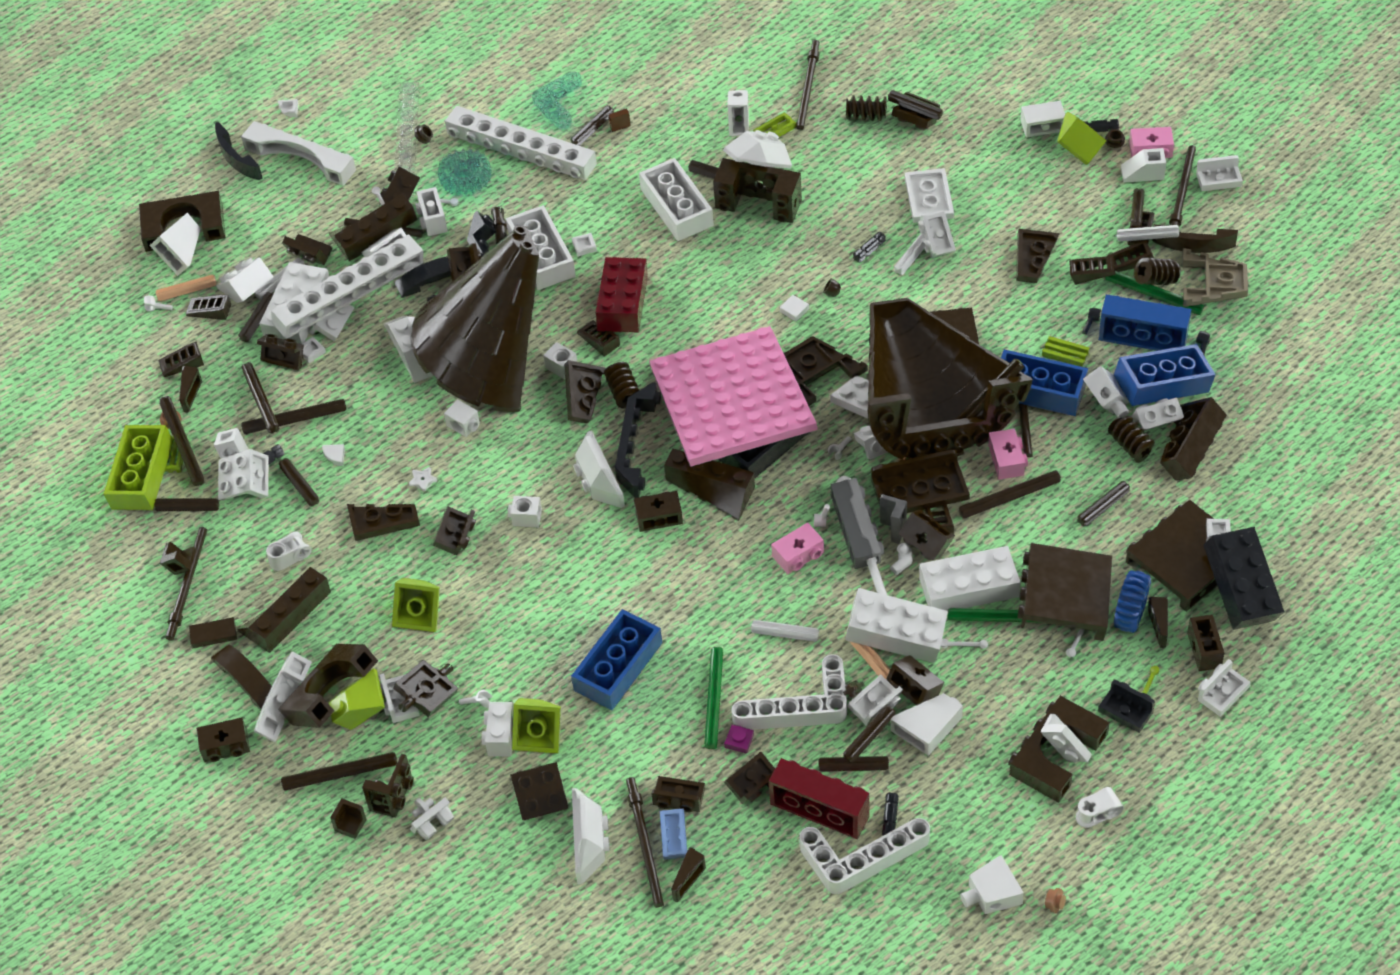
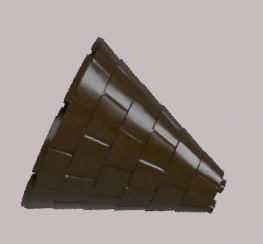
(480, 326)
(926, 377)

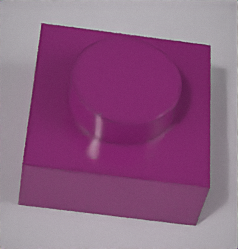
(739, 739)

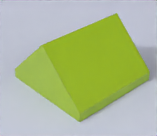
(1079, 138)

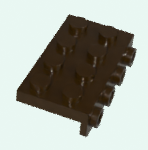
(922, 480)

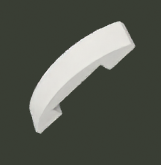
(289, 678)

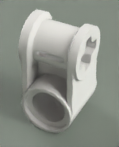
(287, 551)
(1098, 808)

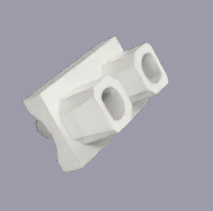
(422, 824)

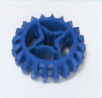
(1132, 601)

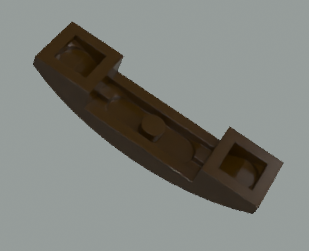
(1200, 243)
(244, 674)

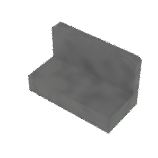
(894, 514)

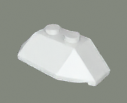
(759, 149)
(400, 332)
(596, 473)
(588, 835)

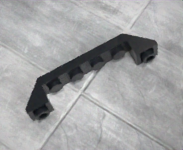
(480, 231)
(645, 401)

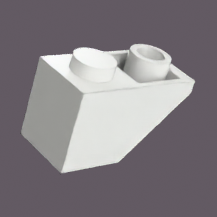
(1145, 166)

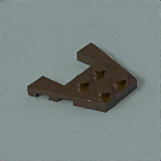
(816, 358)

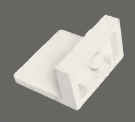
(243, 474)

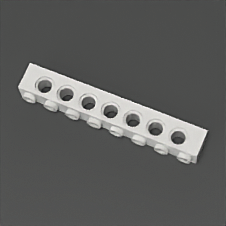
(521, 142)
(346, 286)

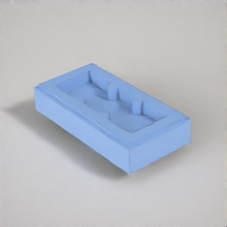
(673, 833)

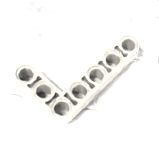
(798, 705)
(862, 857)

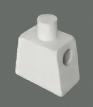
(737, 106)
(1107, 391)
(993, 887)

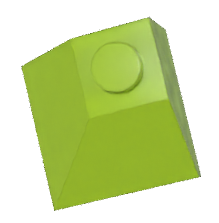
(415, 605)
(358, 701)
(536, 726)

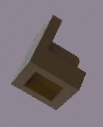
(177, 560)
(348, 818)

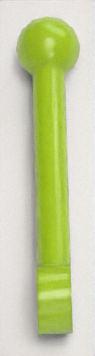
(1154, 670)

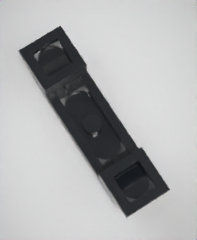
(245, 165)
(422, 275)

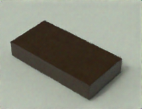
(213, 632)

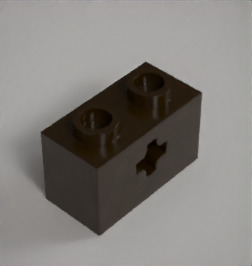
(658, 511)
(937, 536)
(1205, 642)
(915, 680)
(223, 740)

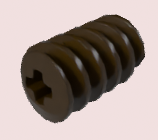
(866, 108)
(1156, 271)
(621, 382)
(1131, 438)

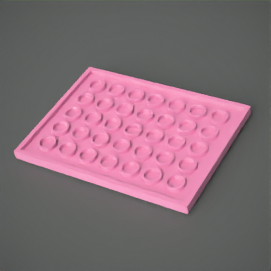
(732, 396)

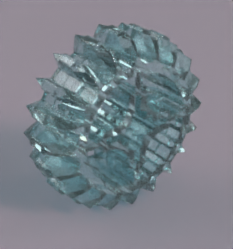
(464, 172)

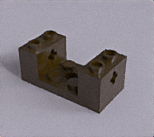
(742, 178)

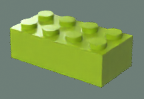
(138, 467)

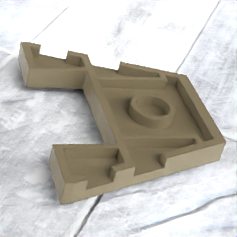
(1223, 279)

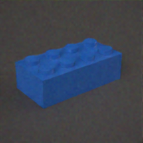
(1143, 323)
(1164, 374)
(1054, 384)
(617, 659)

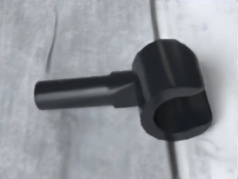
(1093, 315)
(1203, 339)

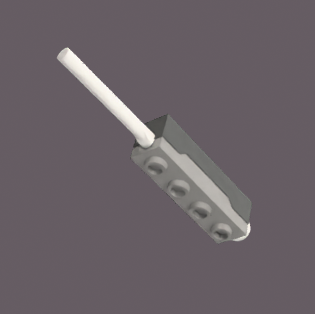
(857, 527)

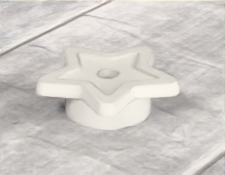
(422, 484)

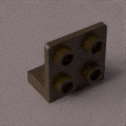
(539, 791)
(390, 798)

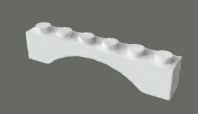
(267, 140)

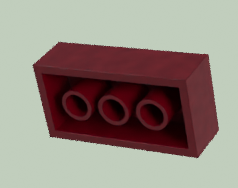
(621, 294)
(819, 798)

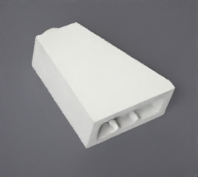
(178, 244)
(928, 722)

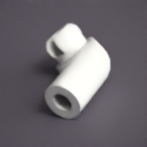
(904, 558)

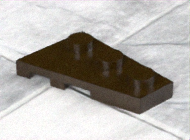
(1033, 253)
(581, 389)
(377, 521)

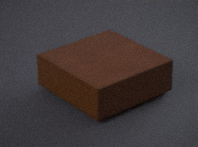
(619, 120)

